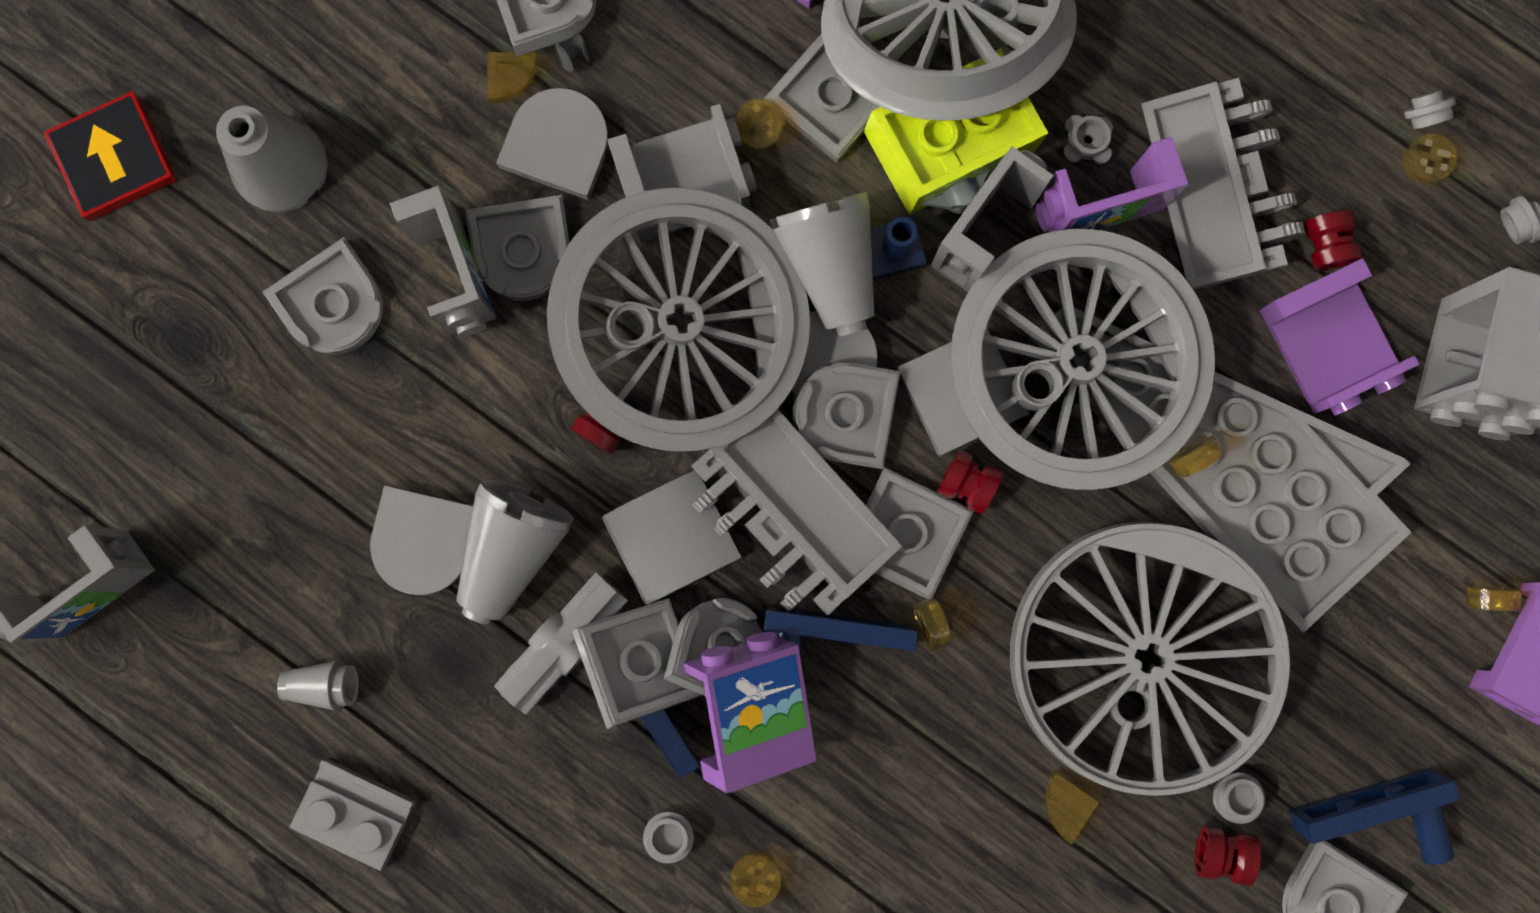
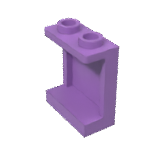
(1516, 673)

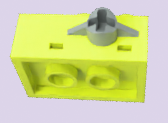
(949, 159)

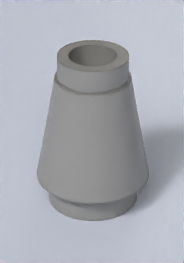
(320, 685)

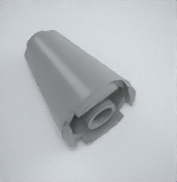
(271, 158)
(833, 259)
(506, 547)

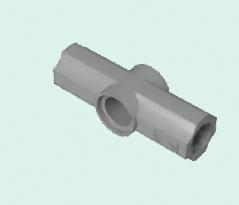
(553, 646)

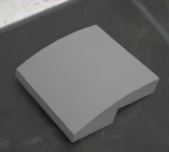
(668, 540)

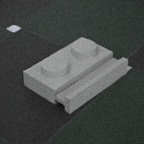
(353, 814)

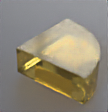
(509, 75)
(1067, 807)

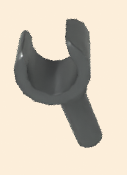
(569, 48)

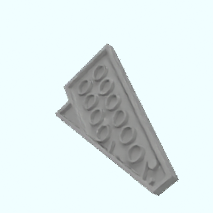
(1285, 492)

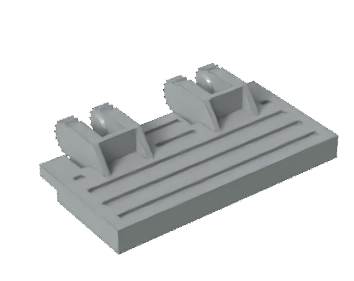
(1213, 211)
(801, 505)

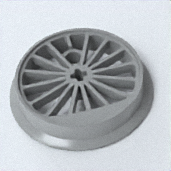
(955, 92)
(775, 298)
(1165, 310)

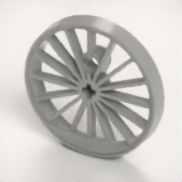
(1184, 550)

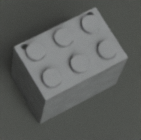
(1486, 357)

